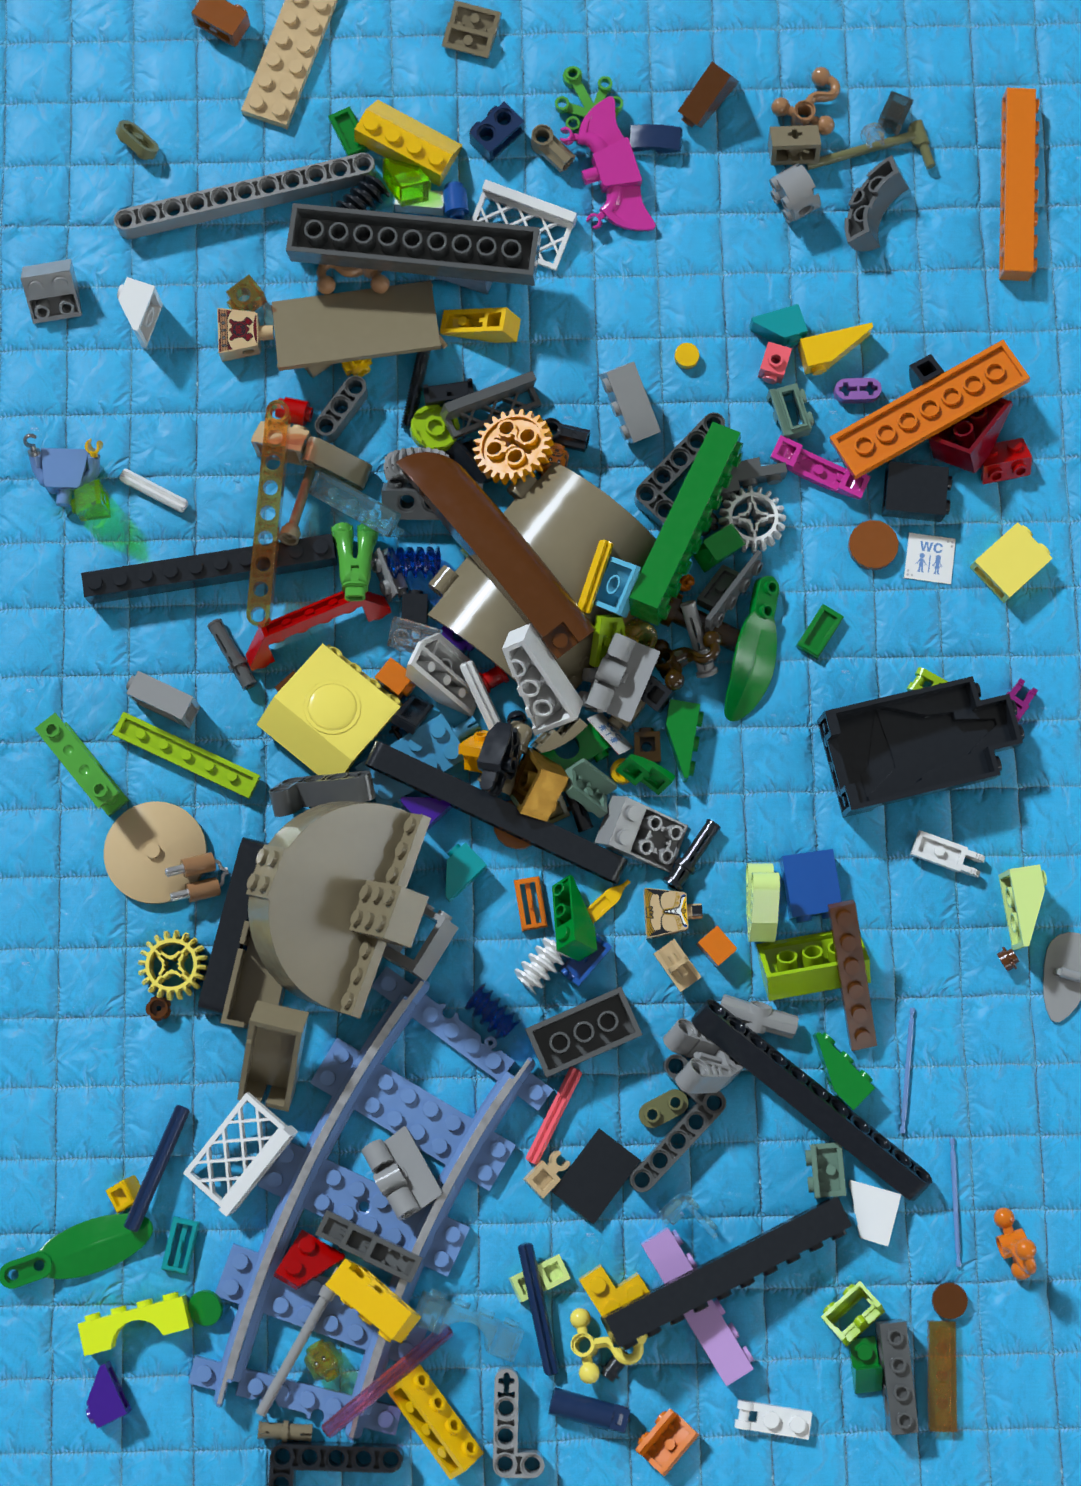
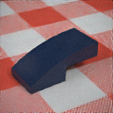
(656, 137)

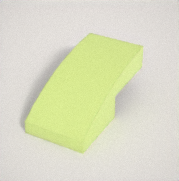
(551, 1273)

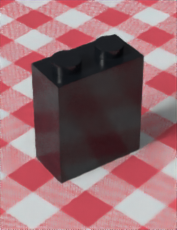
(916, 491)

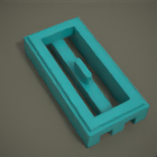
(186, 1223)

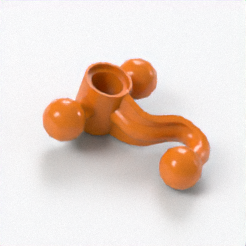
(1015, 1245)

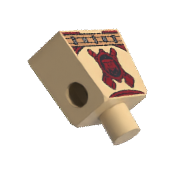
(241, 334)

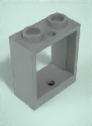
(162, 699)
(431, 949)

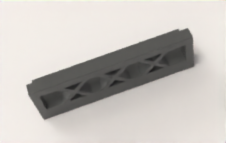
(484, 398)

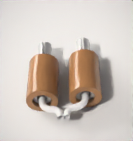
(195, 866)

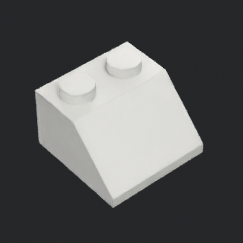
(141, 306)

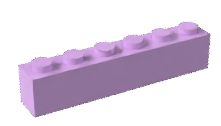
(708, 1324)

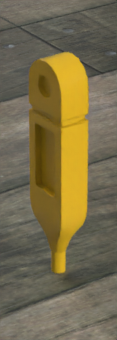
(606, 901)

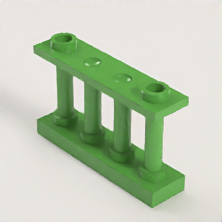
(82, 764)

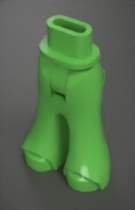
(354, 572)

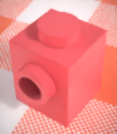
(774, 363)

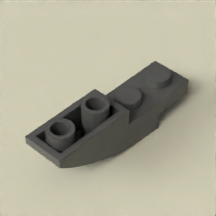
(751, 474)

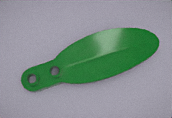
(754, 652)
(80, 1251)

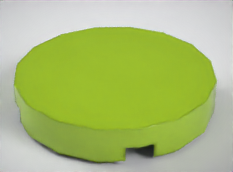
(430, 430)

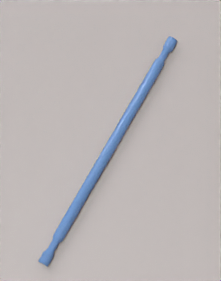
(907, 1070)
(955, 1202)

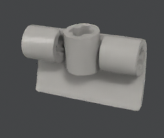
(622, 677)
(401, 1173)

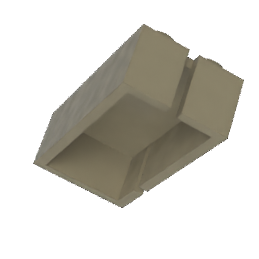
(248, 984)
(273, 1054)

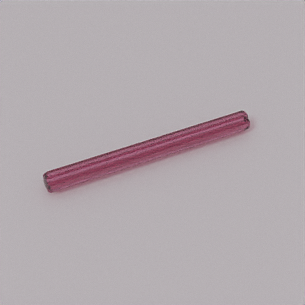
(385, 1382)

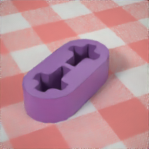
(857, 396)

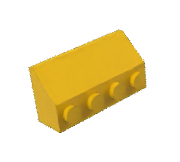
(406, 140)

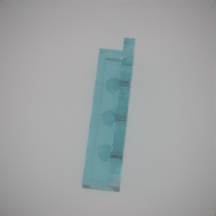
(356, 504)

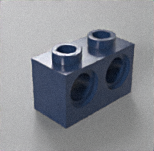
(501, 135)

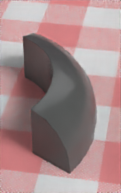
(870, 202)

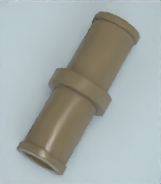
(285, 1431)

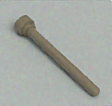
(290, 531)

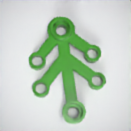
(576, 83)

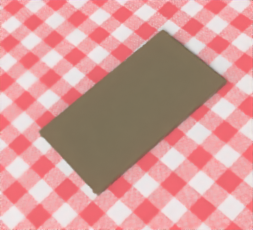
(355, 325)

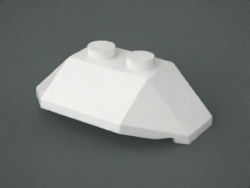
(437, 672)

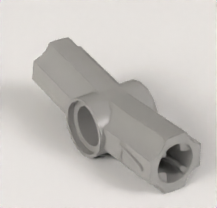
(761, 1016)

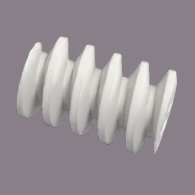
(539, 965)

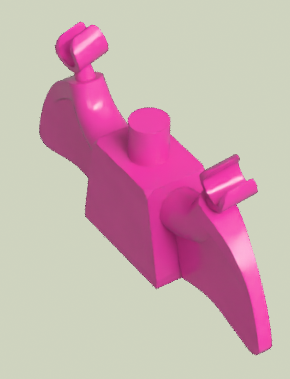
(612, 168)

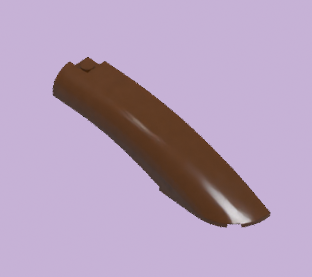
(498, 549)

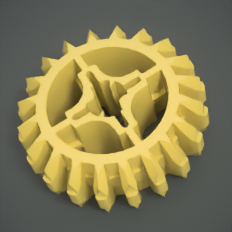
(165, 974)

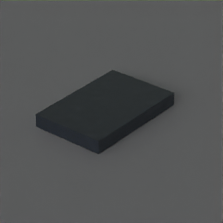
(596, 1176)

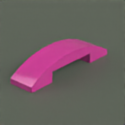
(817, 469)

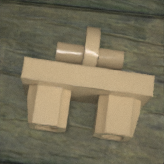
(677, 965)

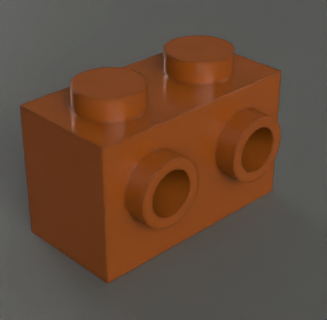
(221, 19)

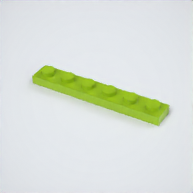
(186, 755)

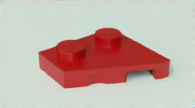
(306, 1260)

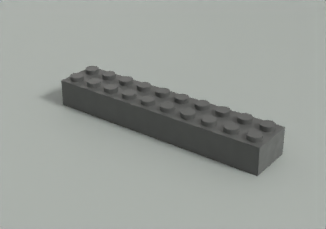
(413, 244)

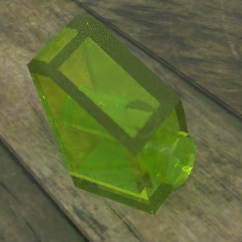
(406, 182)
(91, 502)

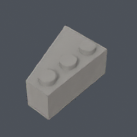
(630, 402)

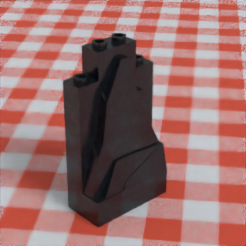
(916, 743)

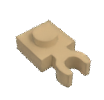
(543, 1176)

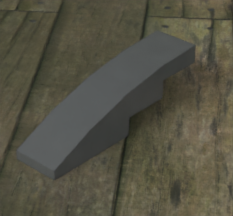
(369, 1246)

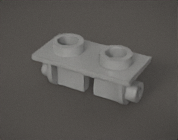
(388, 585)

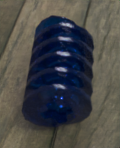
(413, 561)
(492, 1012)

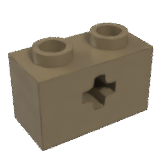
(794, 145)

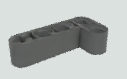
(320, 789)

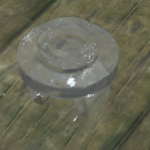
(871, 133)

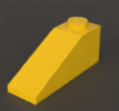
(481, 324)
(826, 349)

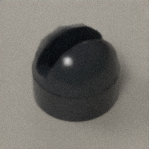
(514, 714)

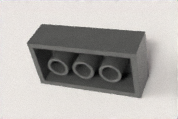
(583, 1032)

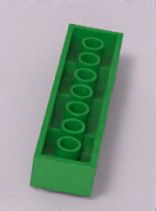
(685, 524)

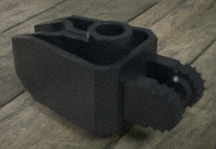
(498, 757)

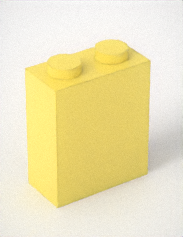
(1011, 562)

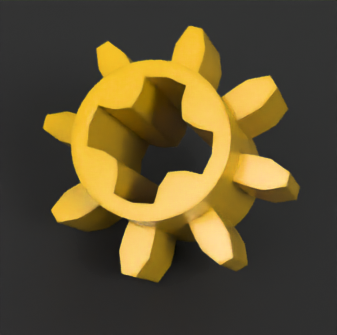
(357, 368)

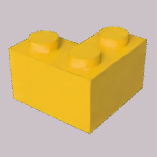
(606, 1295)

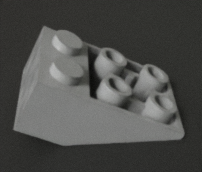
(641, 833)

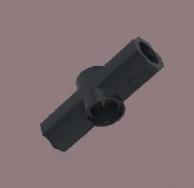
(569, 436)

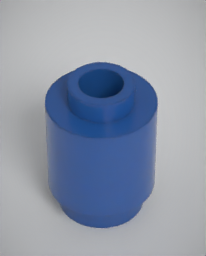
(455, 200)

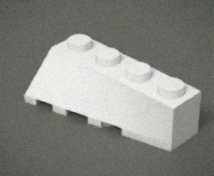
(540, 681)

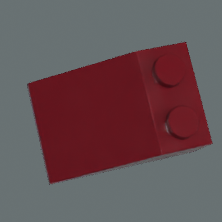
(971, 439)

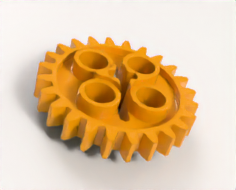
(513, 447)

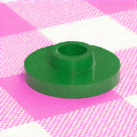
(205, 1307)

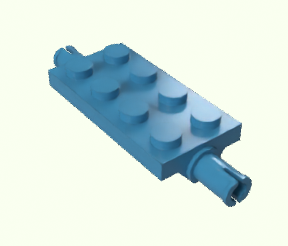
(431, 743)

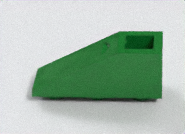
(681, 729)
(573, 924)
(843, 1078)

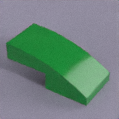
(640, 769)

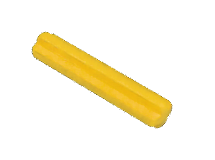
(595, 576)

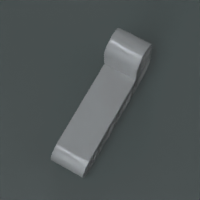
(510, 1421)

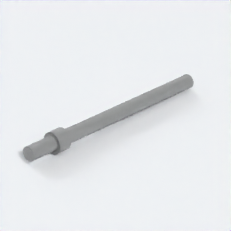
(325, 1296)

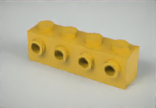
(435, 1422)

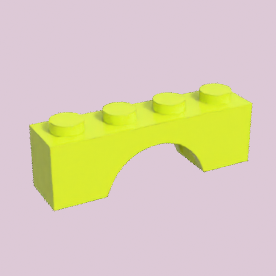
(168, 1316)

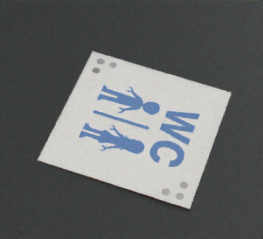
(929, 558)
(609, 733)

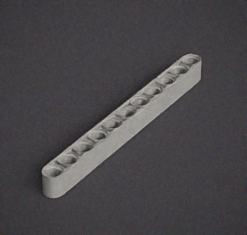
(234, 191)

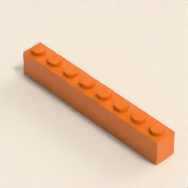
(1018, 184)

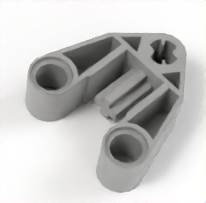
(709, 1067)

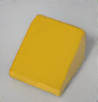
(124, 1193)

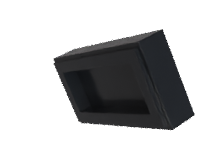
(412, 714)

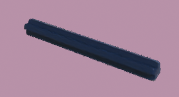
(156, 1168)
(538, 1309)

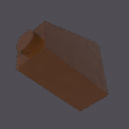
(707, 95)

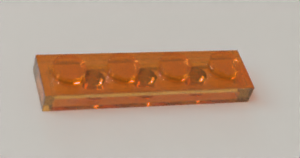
(942, 1376)

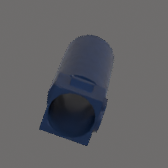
(589, 1410)

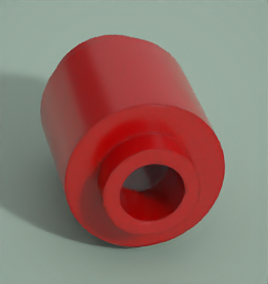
(300, 411)

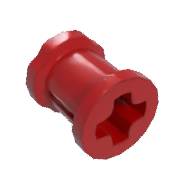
(493, 678)

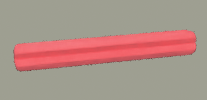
(553, 1115)

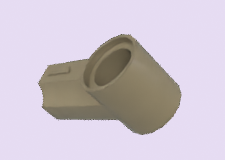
(552, 149)

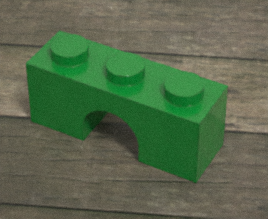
(591, 747)

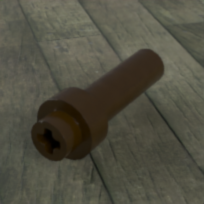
(729, 633)

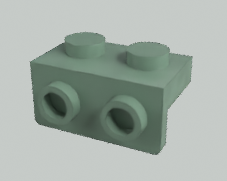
(589, 787)
(827, 1170)

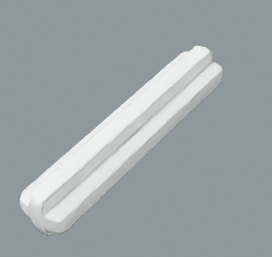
(153, 490)
(480, 693)

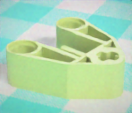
(762, 902)

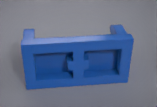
(578, 971)

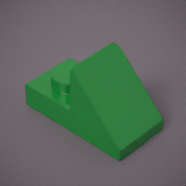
(718, 547)
(865, 1365)

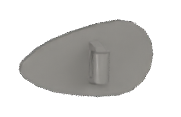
(1062, 976)

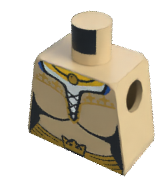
(667, 912)

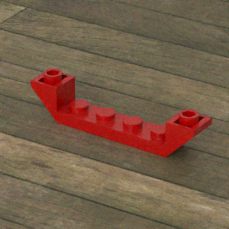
(300, 620)

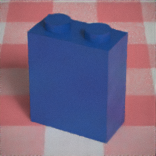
(810, 884)

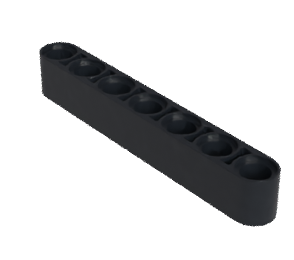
(229, 930)

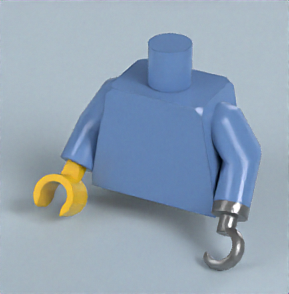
(64, 469)

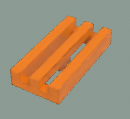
(543, 924)

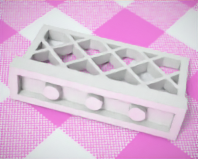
(534, 208)
(257, 1168)

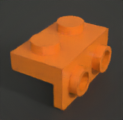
(666, 1441)

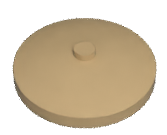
(148, 842)

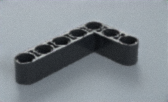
(324, 1462)

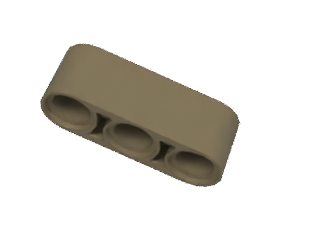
(336, 462)

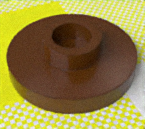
(949, 1300)

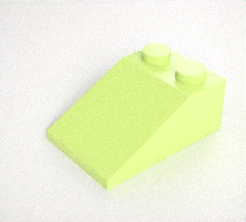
(1022, 897)

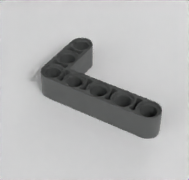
(672, 471)
(682, 1127)

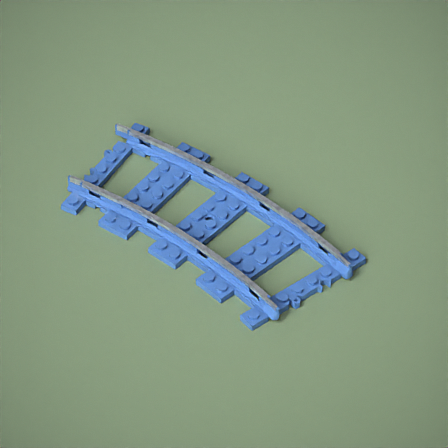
(314, 1183)

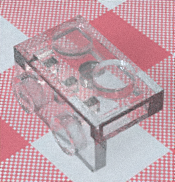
(406, 634)

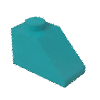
(781, 326)
(461, 869)

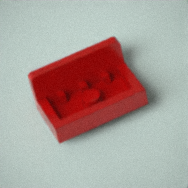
(1007, 461)

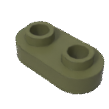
(137, 140)
(664, 1110)

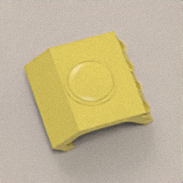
(328, 712)

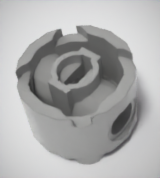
(795, 192)

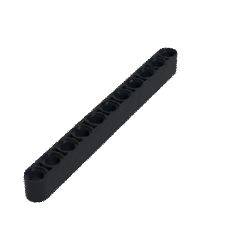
(496, 812)
(811, 1100)

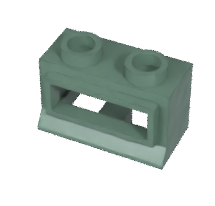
(781, 413)

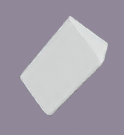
(433, 206)

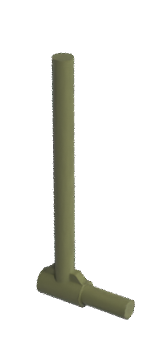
(916, 135)

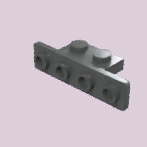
(724, 589)

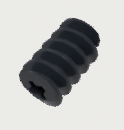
(364, 195)

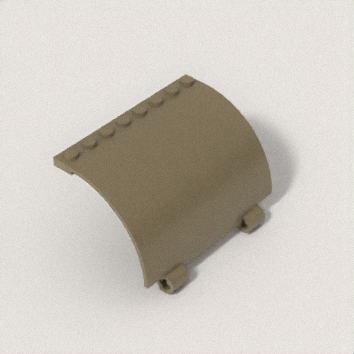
(563, 524)

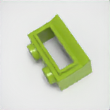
(850, 1298)

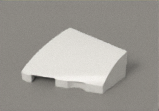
(874, 1211)

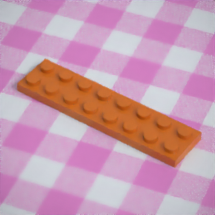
(929, 409)

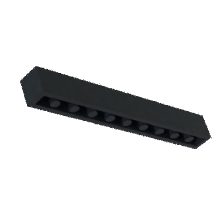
(203, 570)
(725, 1272)

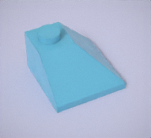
(616, 586)

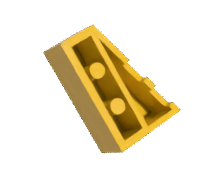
(373, 1301)

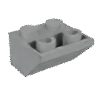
(51, 291)

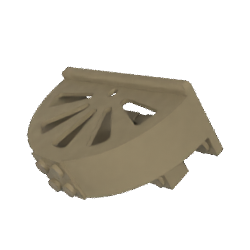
(334, 897)

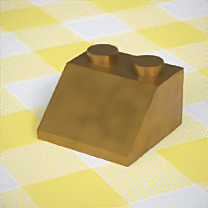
(538, 785)

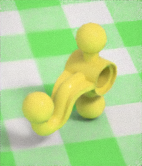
(589, 1371)

